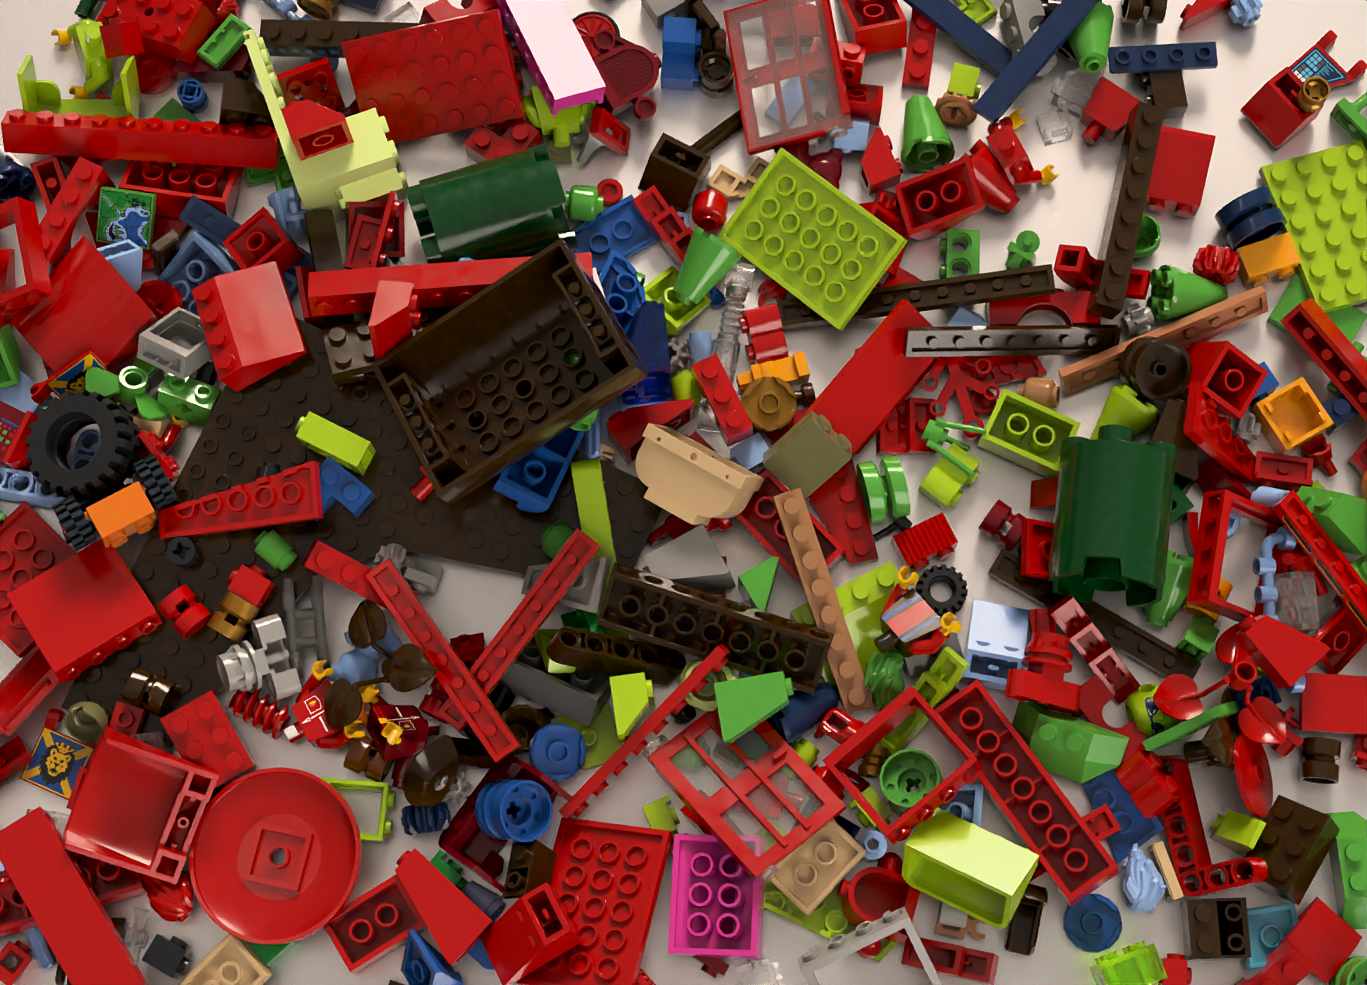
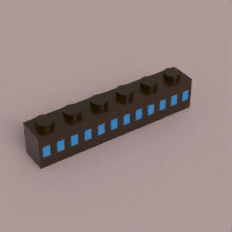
(318, 37)

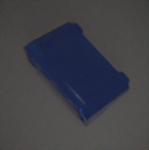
(650, 340)

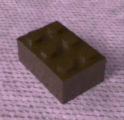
(1292, 847)

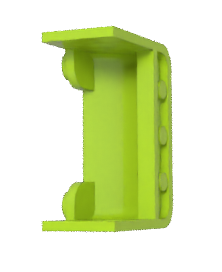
(46, 96)

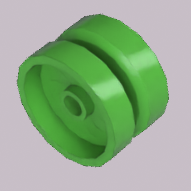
(883, 489)

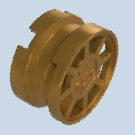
(318, 7)

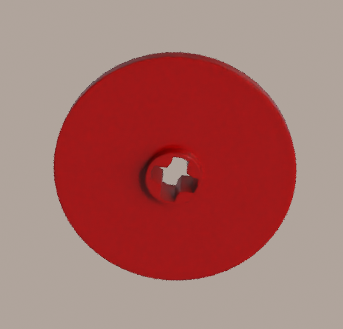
(1253, 776)

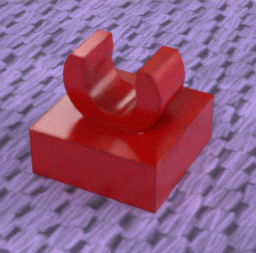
(888, 201)

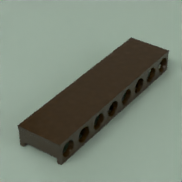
(701, 621)

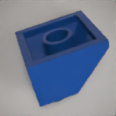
(425, 965)

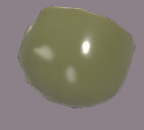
(86, 721)

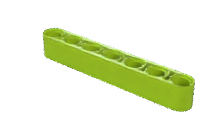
(595, 516)

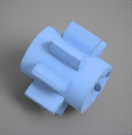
(1245, 11)

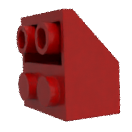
(1275, 108)

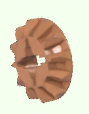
(962, 116)

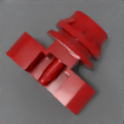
(1043, 681)

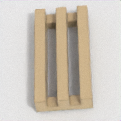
(1163, 865)

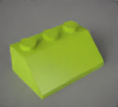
(631, 703)

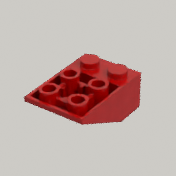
(529, 935)

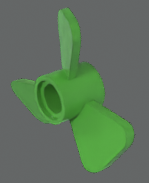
(111, 385)

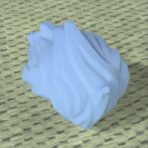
(1142, 882)

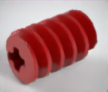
(260, 712)

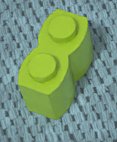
(946, 479)

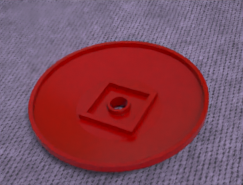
(235, 850)

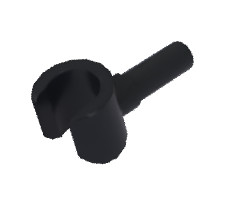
(900, 524)

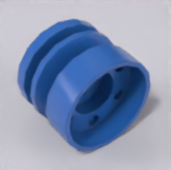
(513, 810)

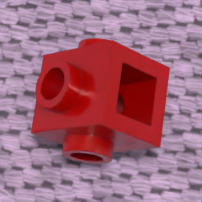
(469, 647)

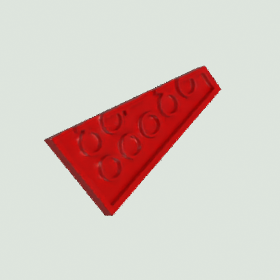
(840, 507)

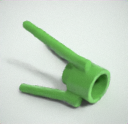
(936, 433)

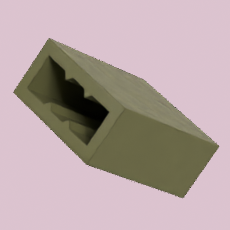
(808, 454)

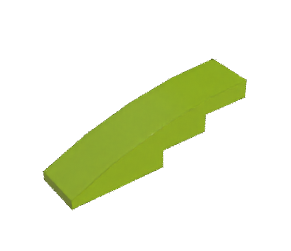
(934, 688)

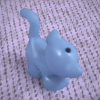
(361, 663)

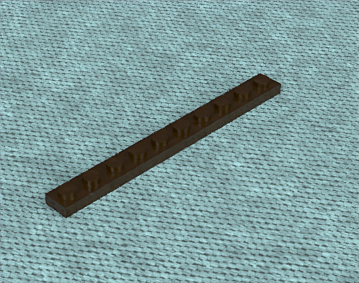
(934, 294)

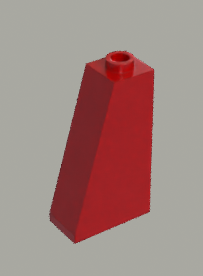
(445, 909)

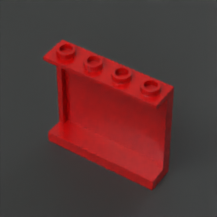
(84, 610)

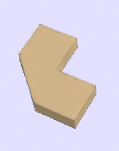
(732, 184)

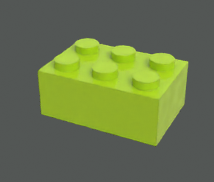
(1027, 433)

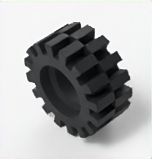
(948, 576)

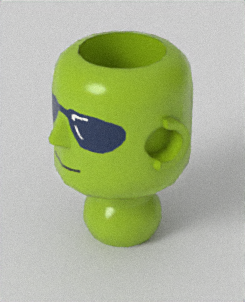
(1145, 713)

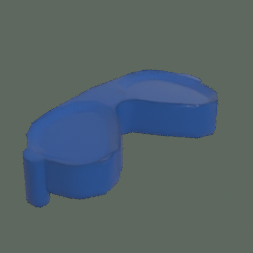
(717, 298)

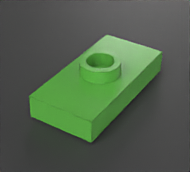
(224, 42)

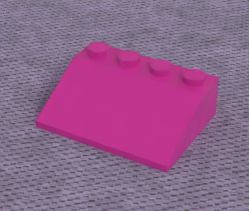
(713, 902)

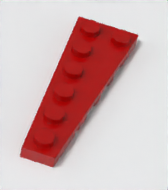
(268, 501)

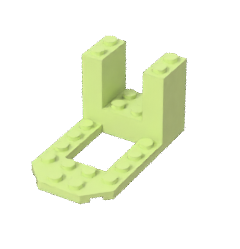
(347, 174)

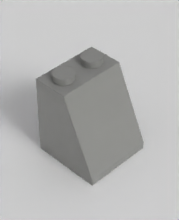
(691, 562)

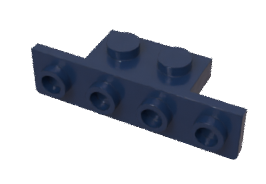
(1162, 57)

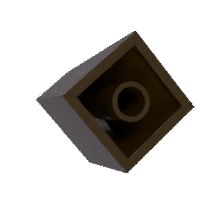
(1170, 429)

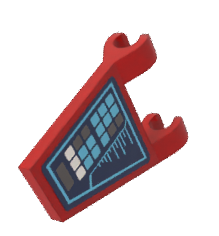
(1319, 63)

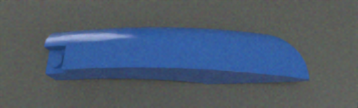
(538, 475)

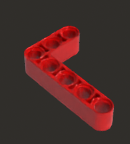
(1194, 838)

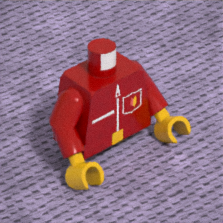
(1012, 155)
(311, 716)

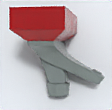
(602, 131)

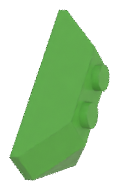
(1068, 743)
(1349, 868)

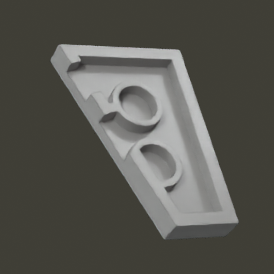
(585, 591)

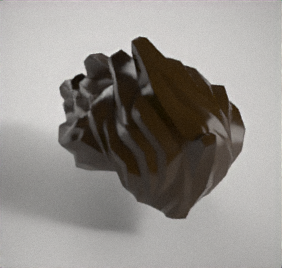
(525, 722)

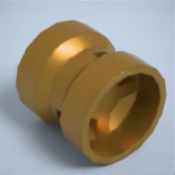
(1316, 88)
(873, 762)

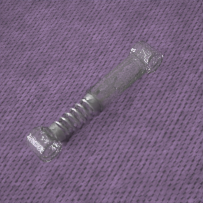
(738, 284)

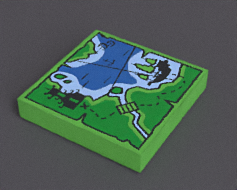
(126, 216)

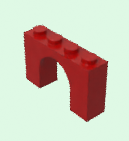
(76, 194)

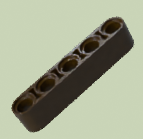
(615, 655)

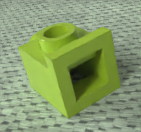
(877, 803)
(660, 816)

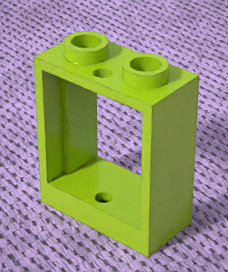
(335, 442)
(388, 801)

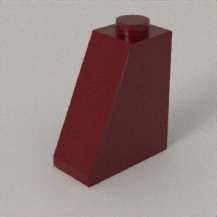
(237, 66)

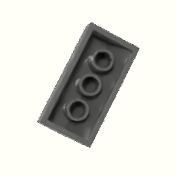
(574, 694)

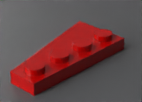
(1215, 435)

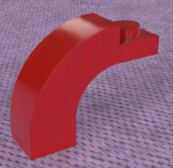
(1077, 269)

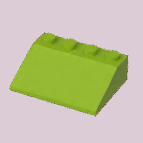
(862, 606)

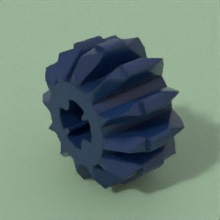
(425, 818)

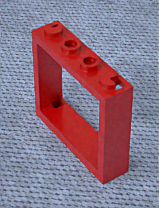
(36, 273)
(1211, 548)
(874, 732)

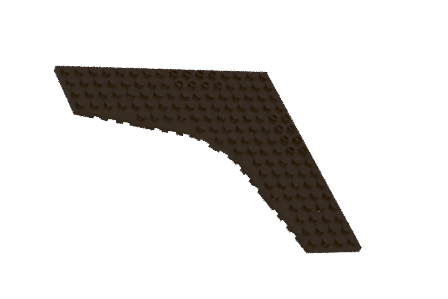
(260, 428)

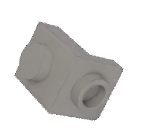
(423, 576)

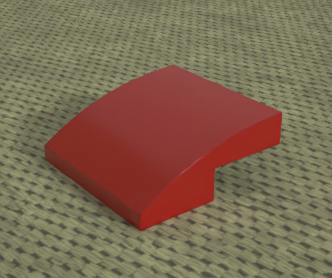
(905, 427)
(1323, 939)

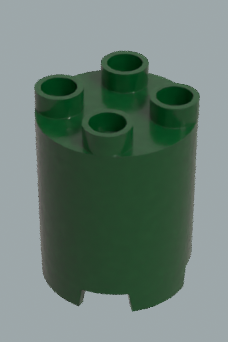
(492, 209)
(1112, 517)

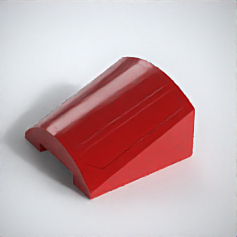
(87, 311)
(138, 807)

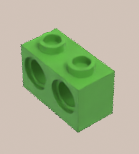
(966, 260)

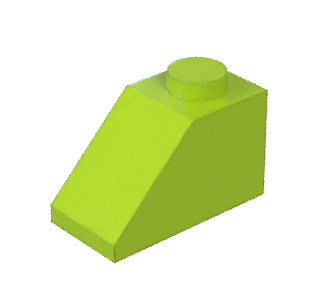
(1236, 831)

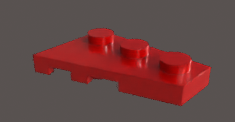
(1006, 369)

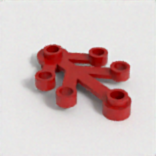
(958, 382)

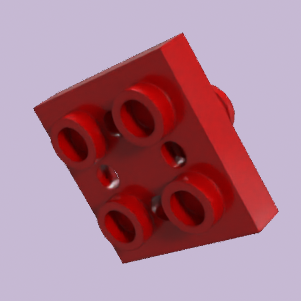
(308, 81)

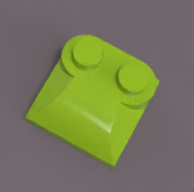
(676, 312)

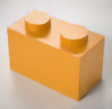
(1267, 260)

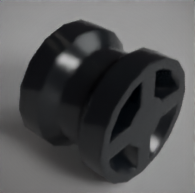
(187, 554)

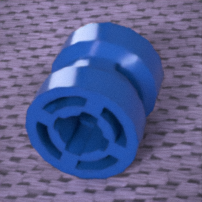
(195, 102)

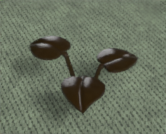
(403, 670)
(1216, 741)

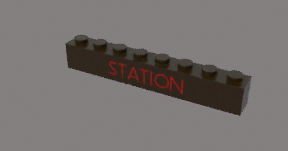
(1125, 211)

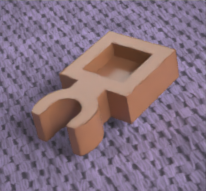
(958, 932)

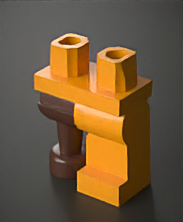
(791, 369)

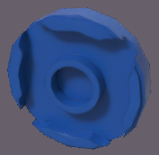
(557, 751)
(1092, 923)

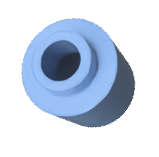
(873, 855)

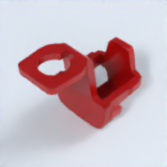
(849, 727)

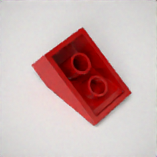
(874, 24)
(939, 199)
(627, 427)

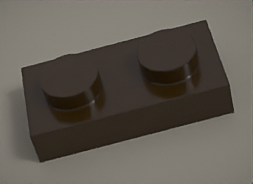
(473, 753)

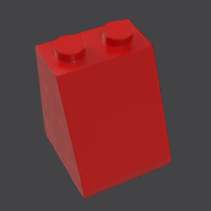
(1179, 171)
(1225, 375)

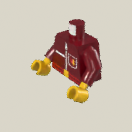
(396, 728)

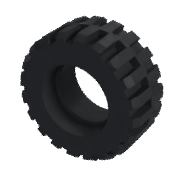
(54, 432)

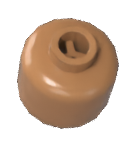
(1041, 391)

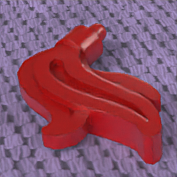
(771, 290)

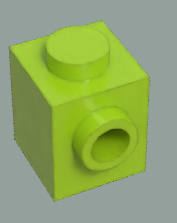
(964, 81)

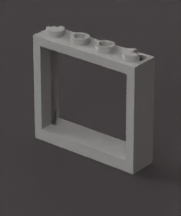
(864, 935)

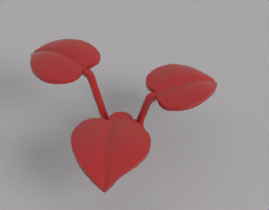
(1258, 722)

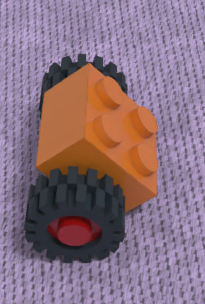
(121, 512)

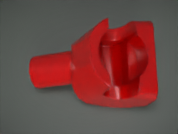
(1321, 453)

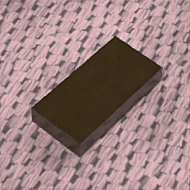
(164, 251)

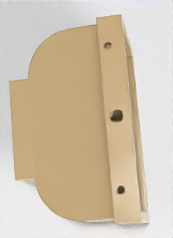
(689, 480)

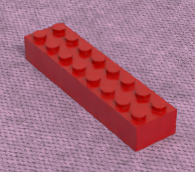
(1028, 795)

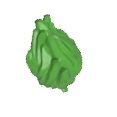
(884, 677)

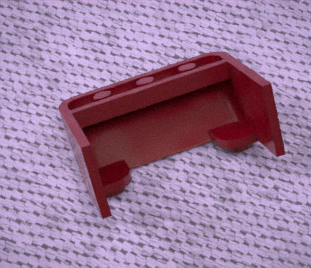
(469, 843)

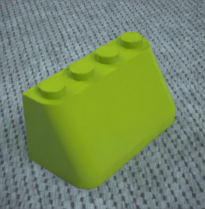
(968, 867)

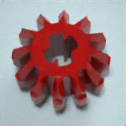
(1217, 264)

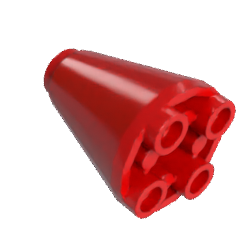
(992, 181)

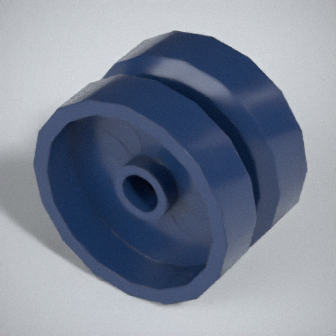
(1250, 218)

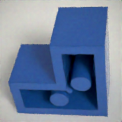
(680, 48)
(342, 487)

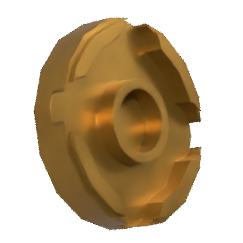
(769, 403)

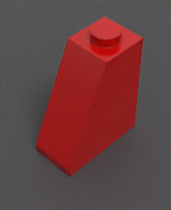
(1279, 649)

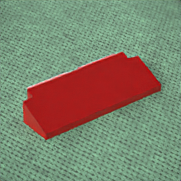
(874, 380)
(24, 689)

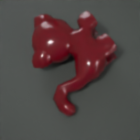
(825, 164)

